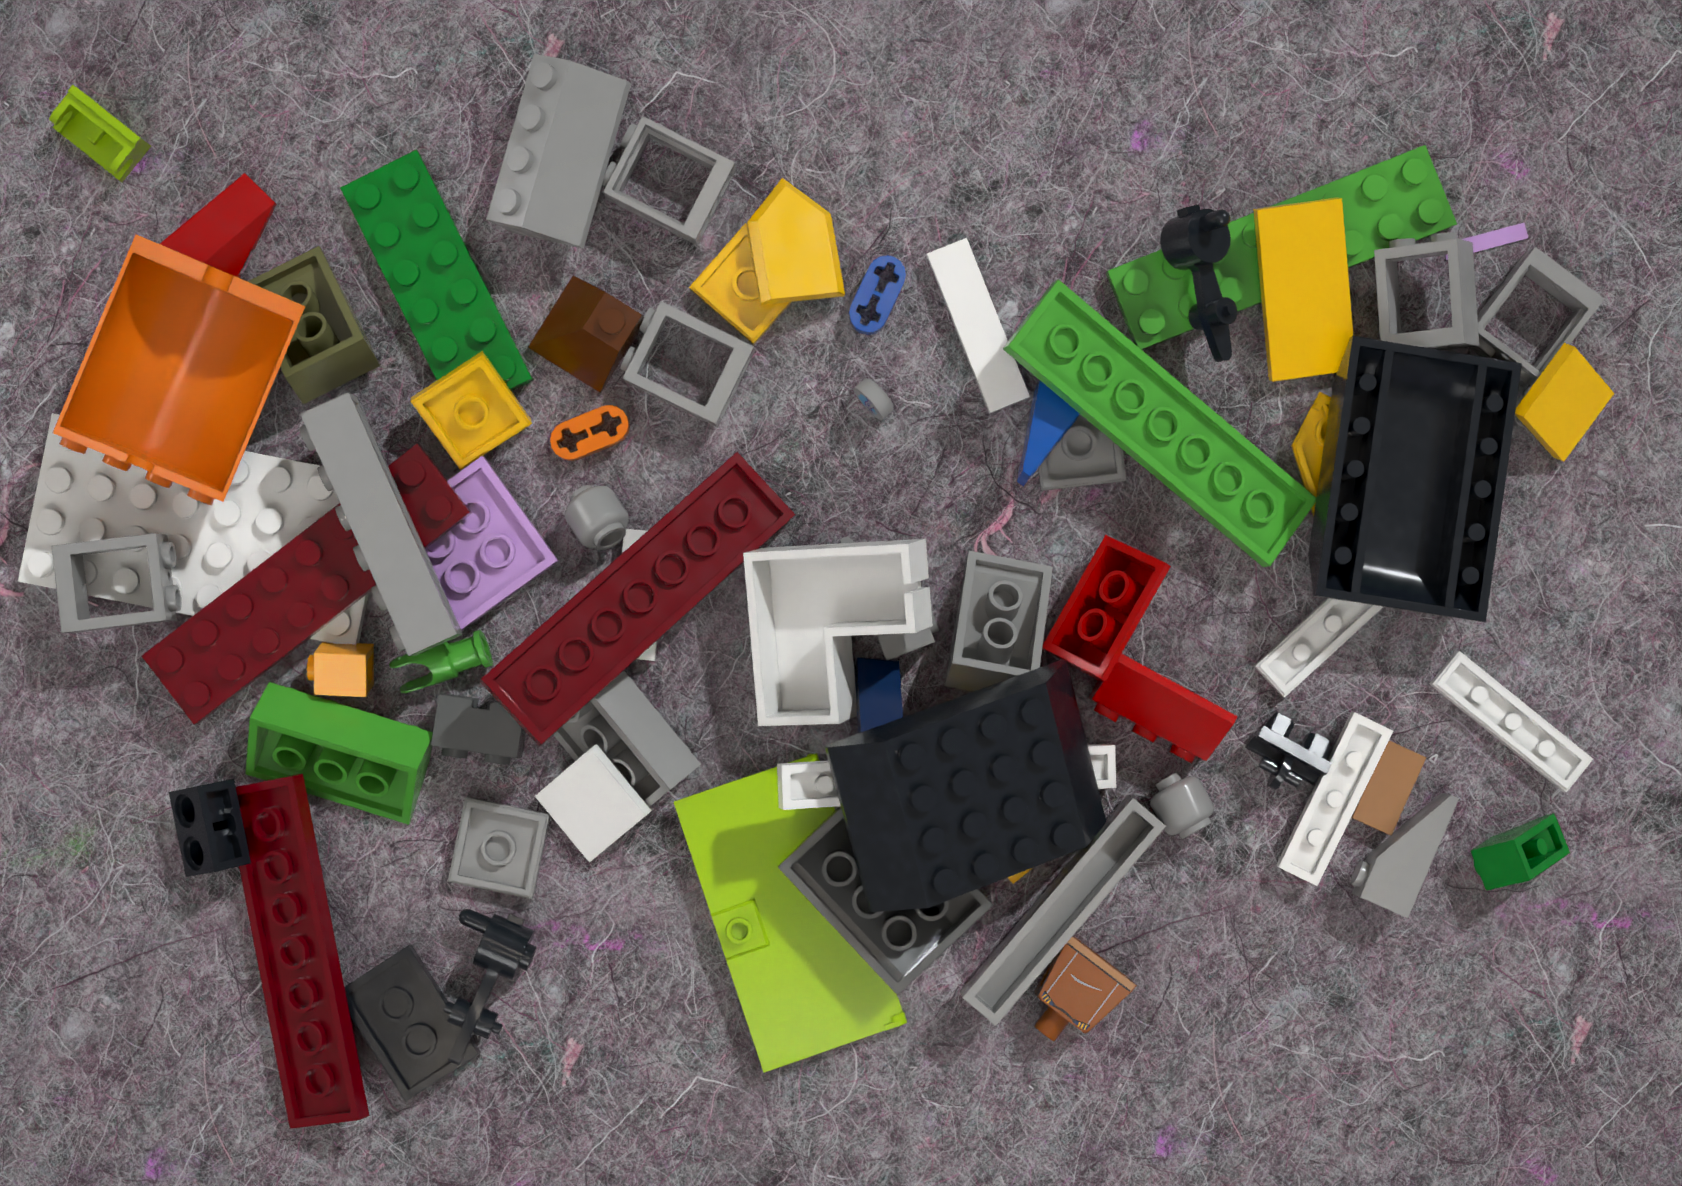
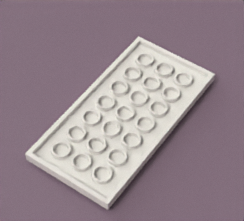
(214, 543)

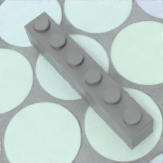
(380, 524)
(1061, 910)

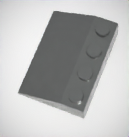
(891, 942)

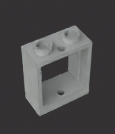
(706, 204)
(1559, 284)
(1462, 292)
(727, 383)
(73, 591)

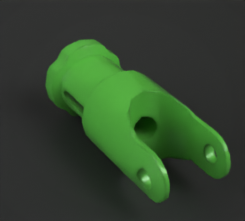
(447, 661)

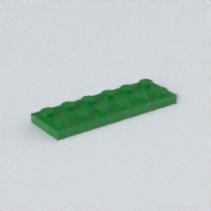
(432, 270)

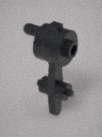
(1195, 243)
(501, 952)

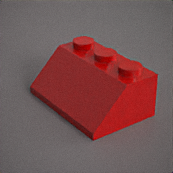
(1105, 608)
(1162, 710)

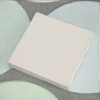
(593, 803)

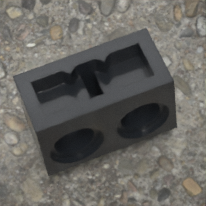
(209, 828)

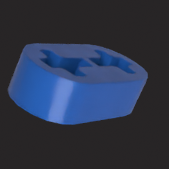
(886, 299)

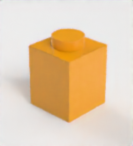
(342, 669)

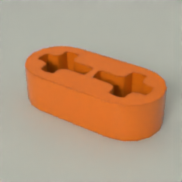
(585, 423)

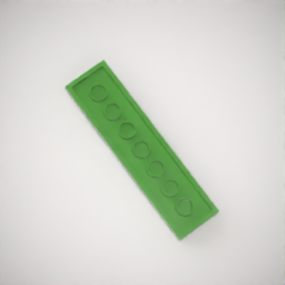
(1379, 205)
(1160, 423)

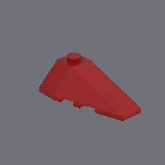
(225, 227)

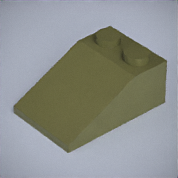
(329, 339)

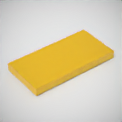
(1304, 287)

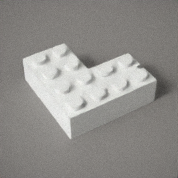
(809, 606)

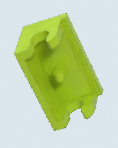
(98, 133)

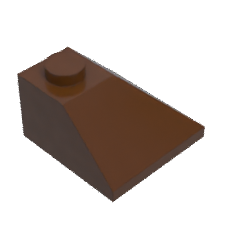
(587, 333)

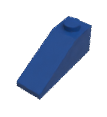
(1047, 424)

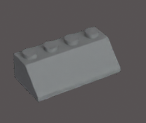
(558, 151)
(631, 737)

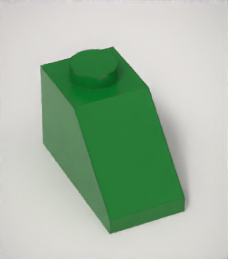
(1520, 853)

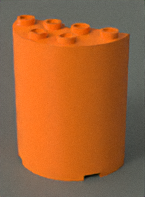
(178, 370)

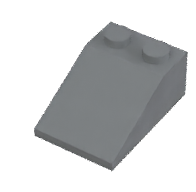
(998, 621)

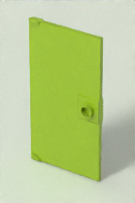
(788, 964)

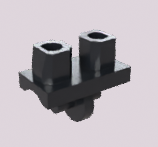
(1286, 758)

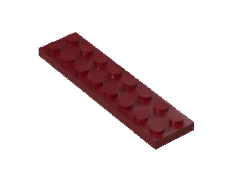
(289, 597)
(636, 599)
(298, 957)

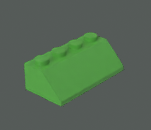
(339, 751)

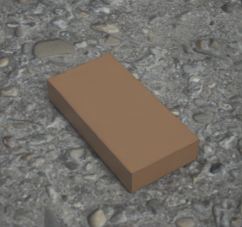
(1389, 788)

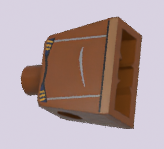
(1079, 990)

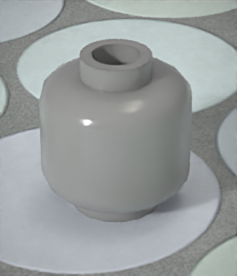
(597, 517)
(1182, 805)

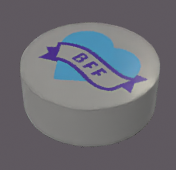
(874, 398)

